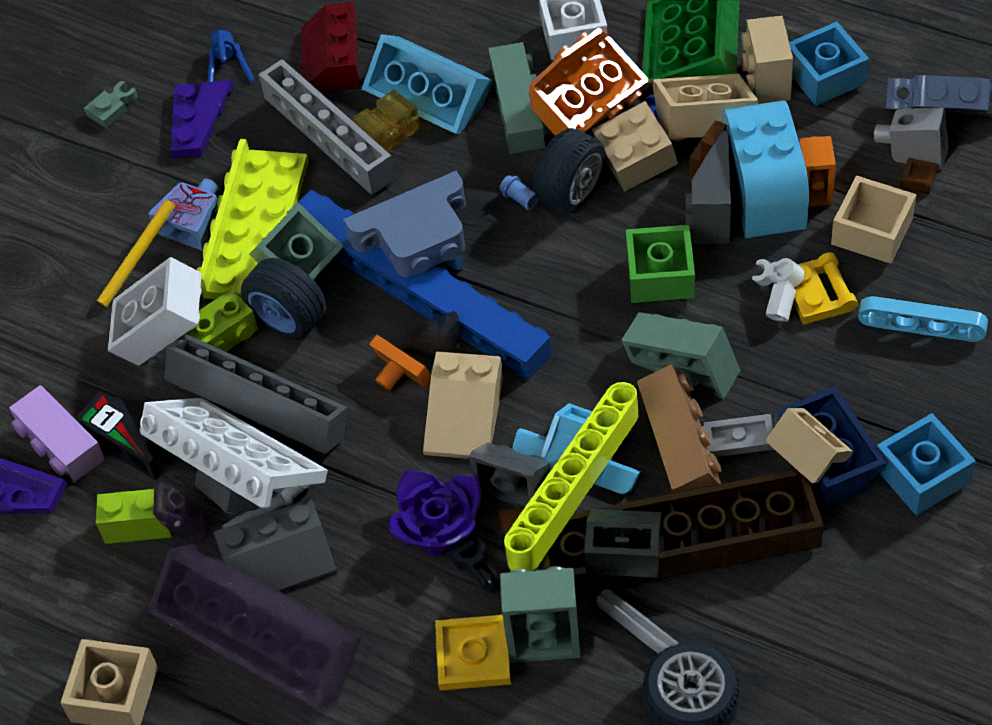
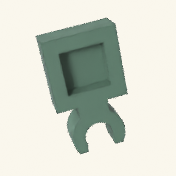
(109, 107)

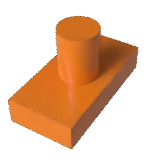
(397, 365)

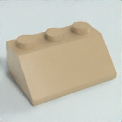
(692, 104)

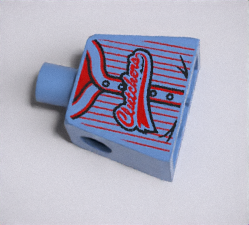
(192, 215)

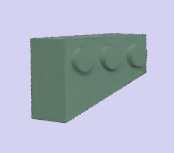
(690, 346)

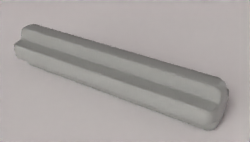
(634, 621)

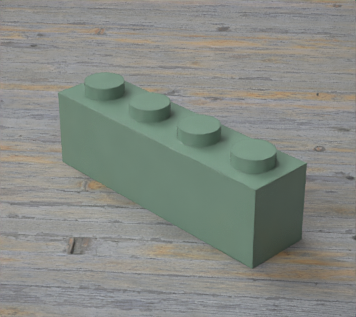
(511, 80)

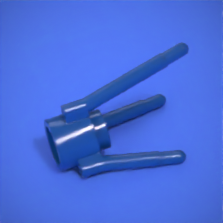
(223, 49)

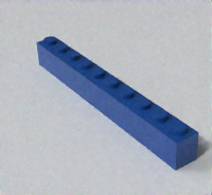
(436, 292)

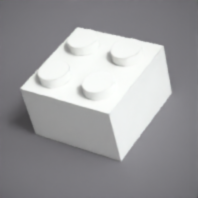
(568, 19)

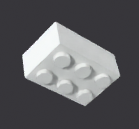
(155, 311)

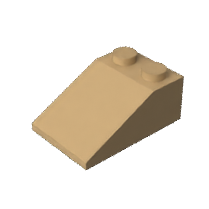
(462, 403)

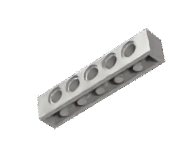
(327, 127)

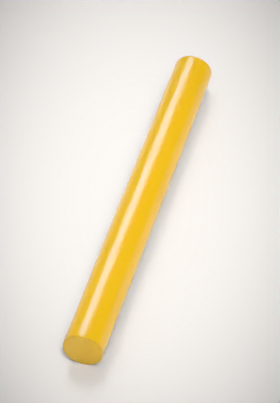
(136, 253)

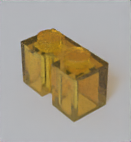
(389, 121)

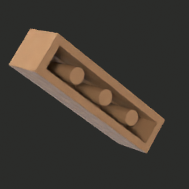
(678, 430)

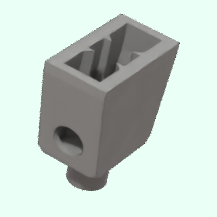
(916, 134)

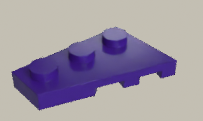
(194, 115)
(28, 490)

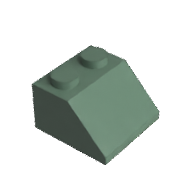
(299, 241)

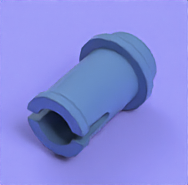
(519, 192)

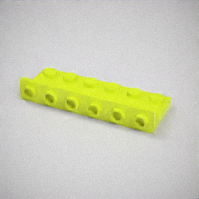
(254, 201)

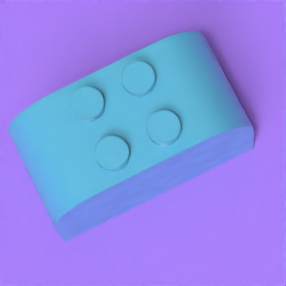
(766, 169)

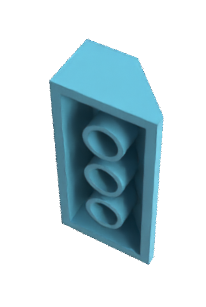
(433, 84)

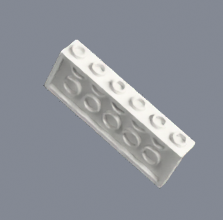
(227, 448)

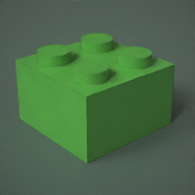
(660, 263)

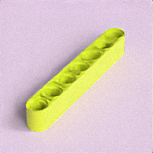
(571, 478)

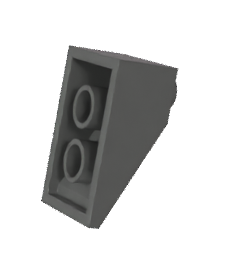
(711, 197)

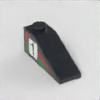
(114, 430)

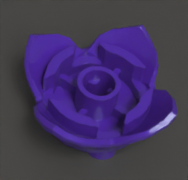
(435, 513)

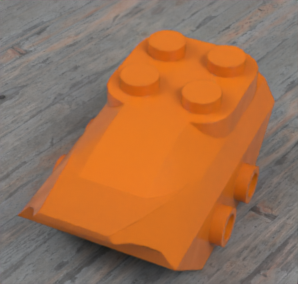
(586, 84)

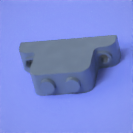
(954, 94)
(414, 227)

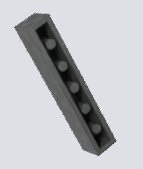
(255, 393)

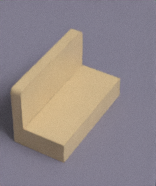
(807, 443)

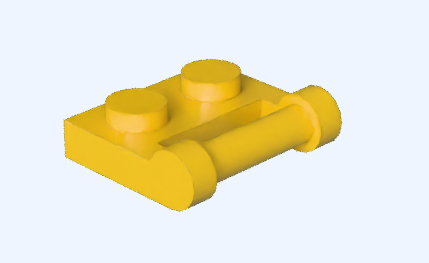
(811, 297)

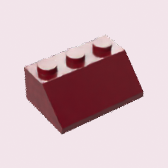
(331, 48)

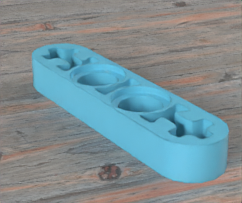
(959, 324)

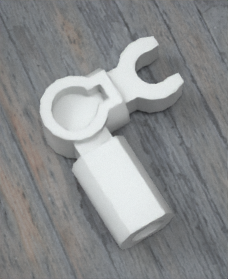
(786, 276)

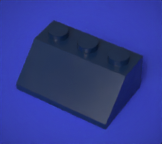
(845, 478)

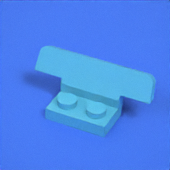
(563, 429)

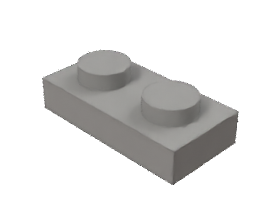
(739, 435)

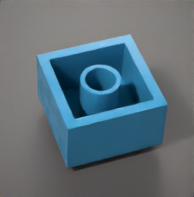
(828, 63)
(925, 464)

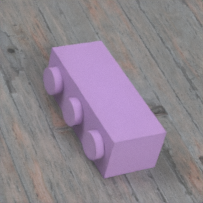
(56, 434)

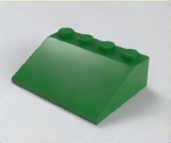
(690, 38)

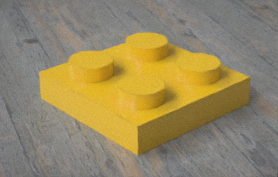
(472, 653)

